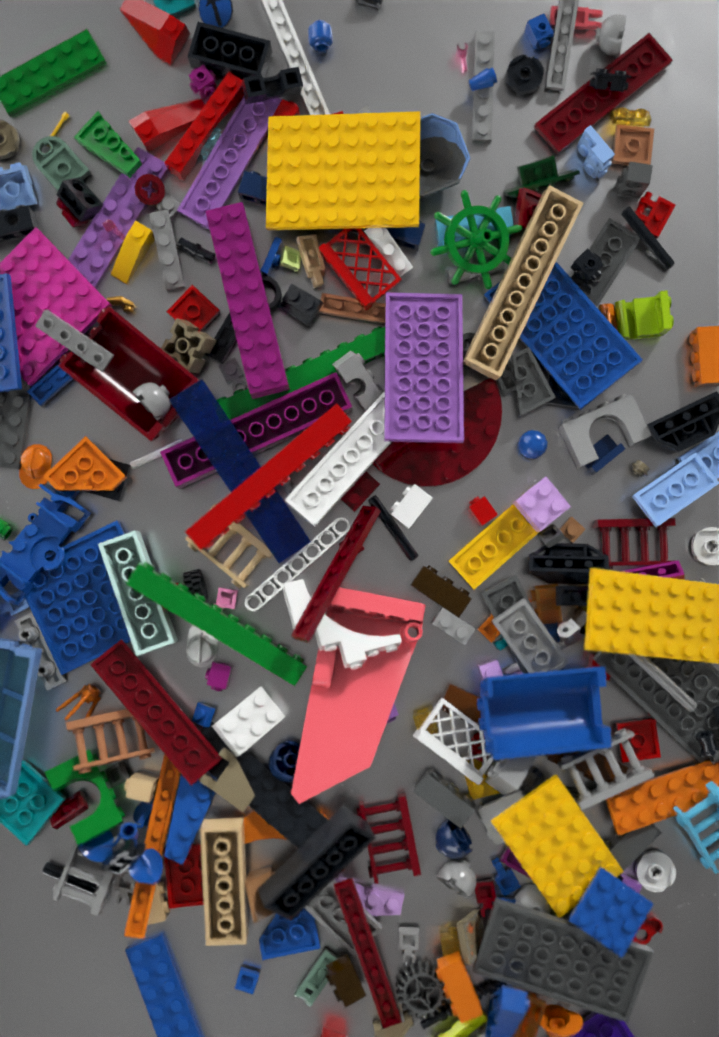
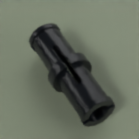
(196, 250)

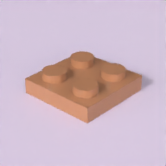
(632, 145)

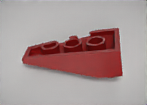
(157, 28)
(165, 123)

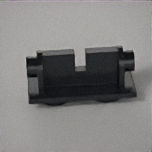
(617, 80)

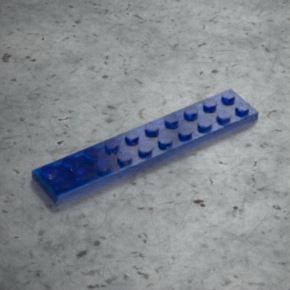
(236, 464)

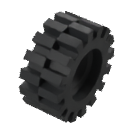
(195, 582)

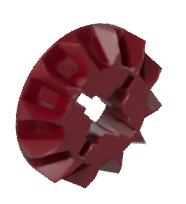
(156, 184)

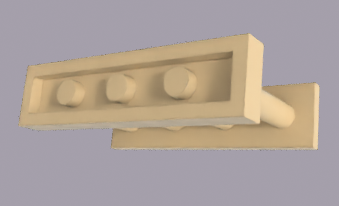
(247, 540)

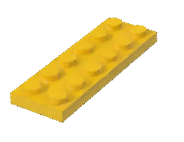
(493, 547)

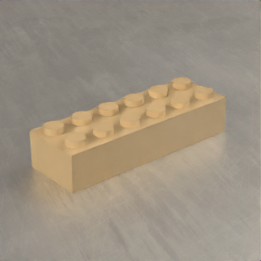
(224, 881)

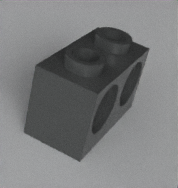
(634, 179)

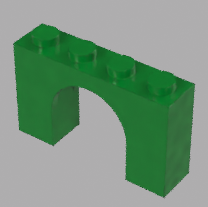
(106, 815)

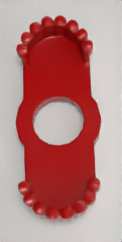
(651, 926)

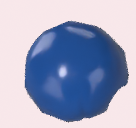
(532, 444)

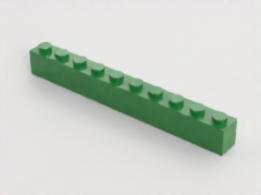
(368, 346)
(216, 623)

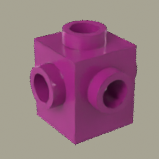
(202, 82)

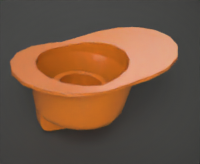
(35, 463)
(561, 1021)

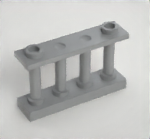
(621, 781)
(104, 882)

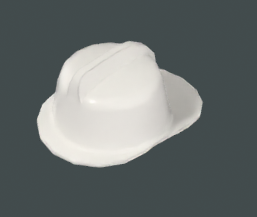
(201, 647)

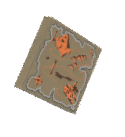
(470, 934)

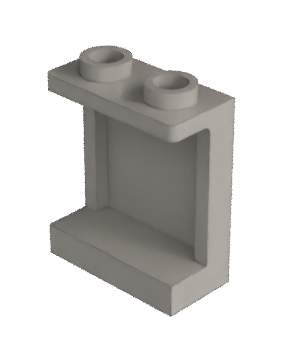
(494, 808)

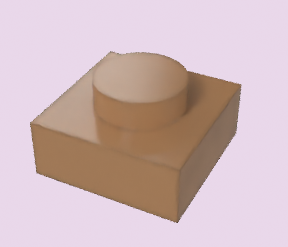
(572, 529)

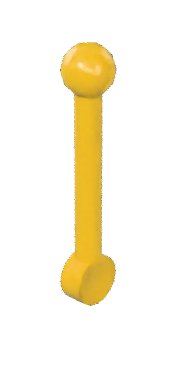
(65, 115)

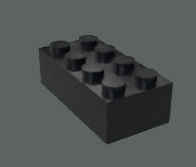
(229, 52)

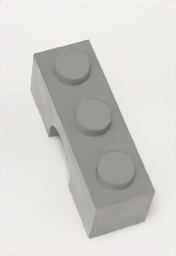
(351, 367)

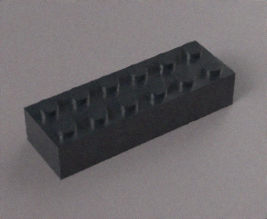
(316, 863)

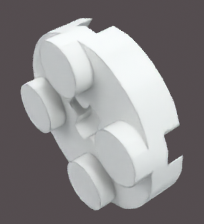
(699, 546)
(661, 880)

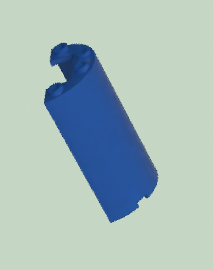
(543, 713)

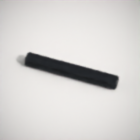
(648, 238)
(393, 528)

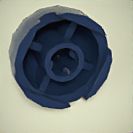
(284, 761)
(452, 840)

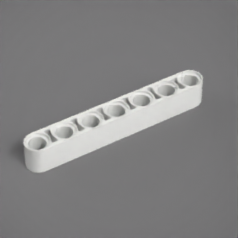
(288, 566)

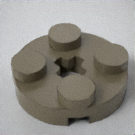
(11, 141)

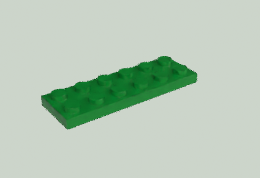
(49, 72)

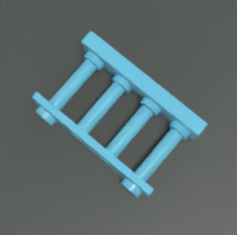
(683, 819)

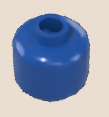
(320, 35)

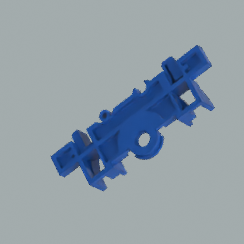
(35, 540)

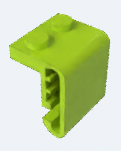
(644, 316)

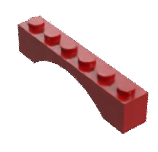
(188, 149)

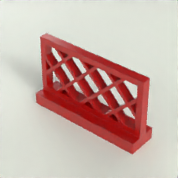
(347, 276)

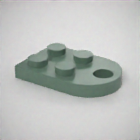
(59, 162)

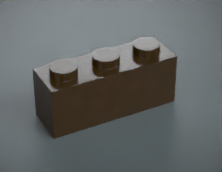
(441, 590)

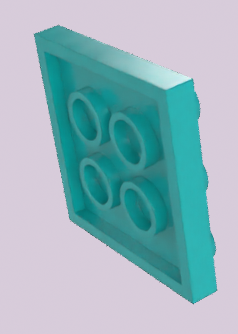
(30, 806)

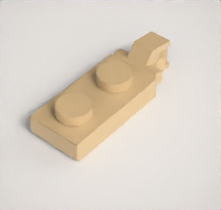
(311, 259)

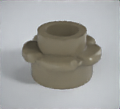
(640, 468)

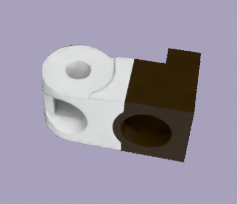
(574, 628)

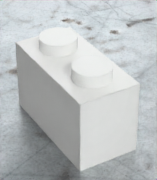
(411, 505)

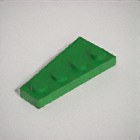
(105, 143)

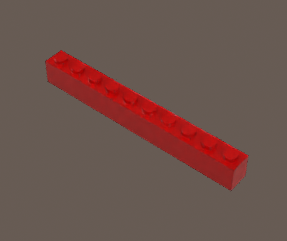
(264, 480)

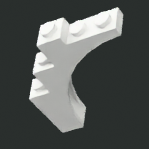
(329, 634)

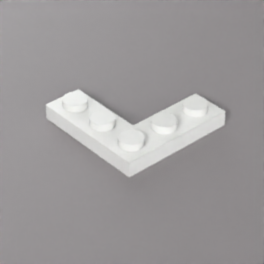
(391, 252)

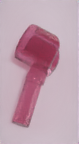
(462, 54)
(109, 226)

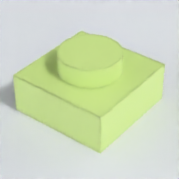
(290, 258)

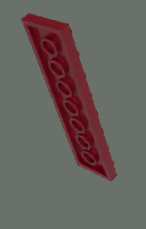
(590, 105)
(156, 712)

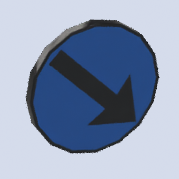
(216, 12)

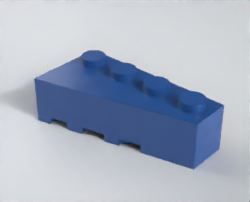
(188, 815)

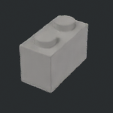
(453, 625)

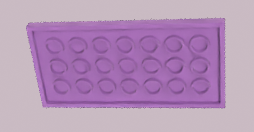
(423, 368)

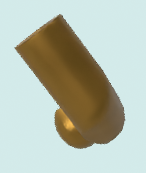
(122, 301)

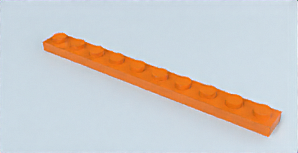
(154, 839)

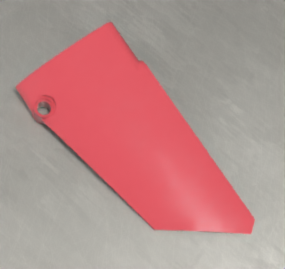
(352, 706)

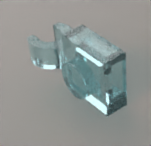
(210, 143)

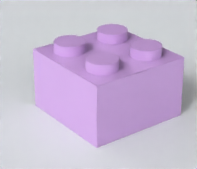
(541, 504)

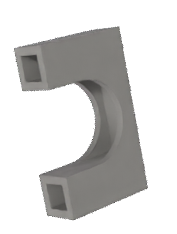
(622, 411)

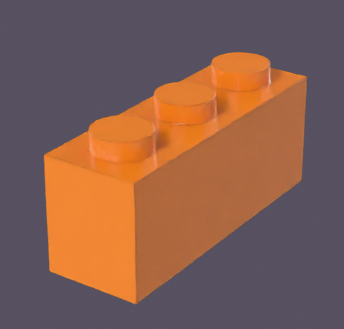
(705, 356)
(458, 987)

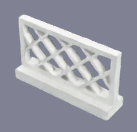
(445, 752)

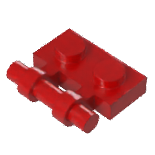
(658, 215)

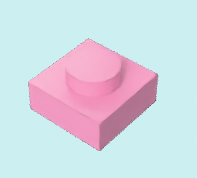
(227, 598)

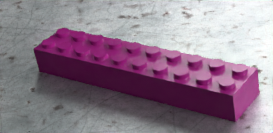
(247, 300)
(262, 427)

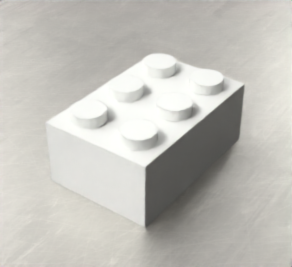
(248, 721)

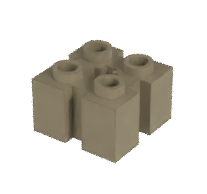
(188, 345)

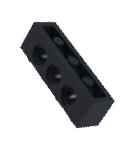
(22, 228)

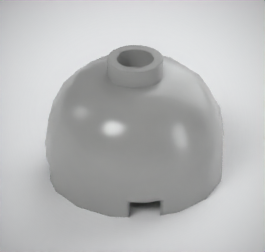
(611, 34)
(153, 399)
(458, 877)
(531, 897)

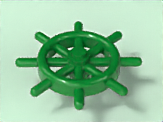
(476, 239)

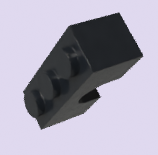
(283, 84)

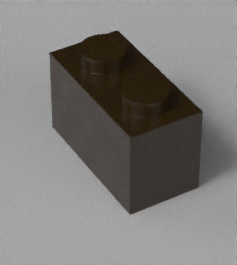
(345, 980)

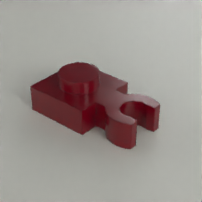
(69, 216)
(485, 894)

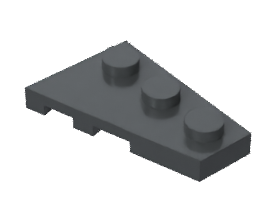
(530, 382)

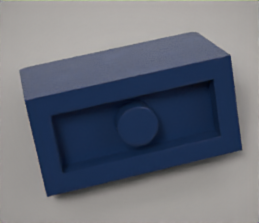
(606, 452)

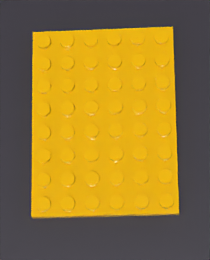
(343, 171)

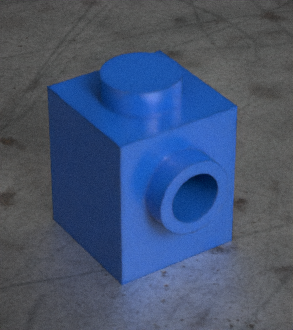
(539, 32)

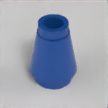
(484, 79)

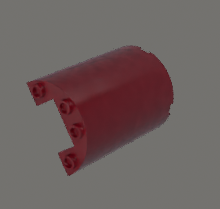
(134, 363)

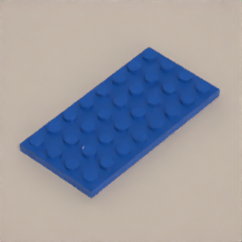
(575, 340)

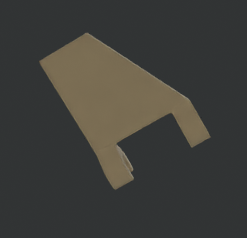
(232, 783)
(397, 1030)

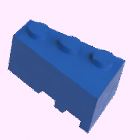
(505, 1012)

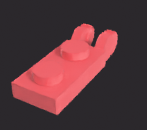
(581, 18)

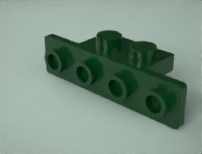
(538, 174)

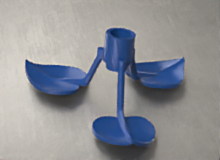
(150, 864)

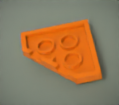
(85, 470)

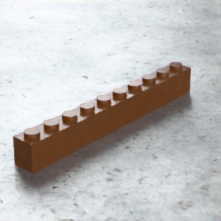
(467, 704)

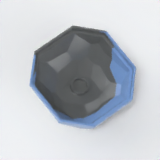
(441, 154)

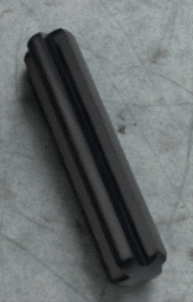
(56, 872)

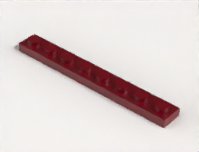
(335, 574)
(367, 952)

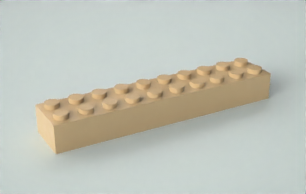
(522, 283)

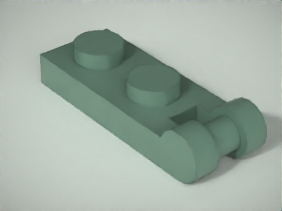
(316, 978)

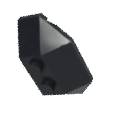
(688, 424)
(566, 563)

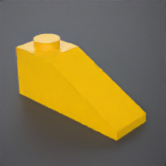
(132, 252)

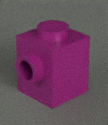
(219, 675)

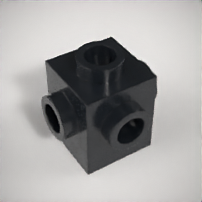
(587, 266)

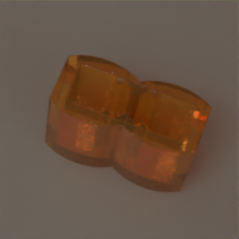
(545, 603)

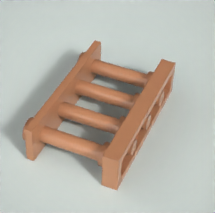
(97, 723)

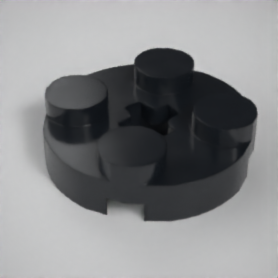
(525, 64)

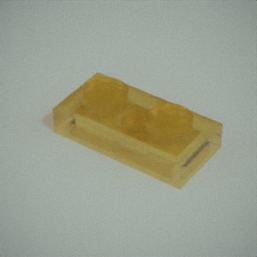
(637, 117)

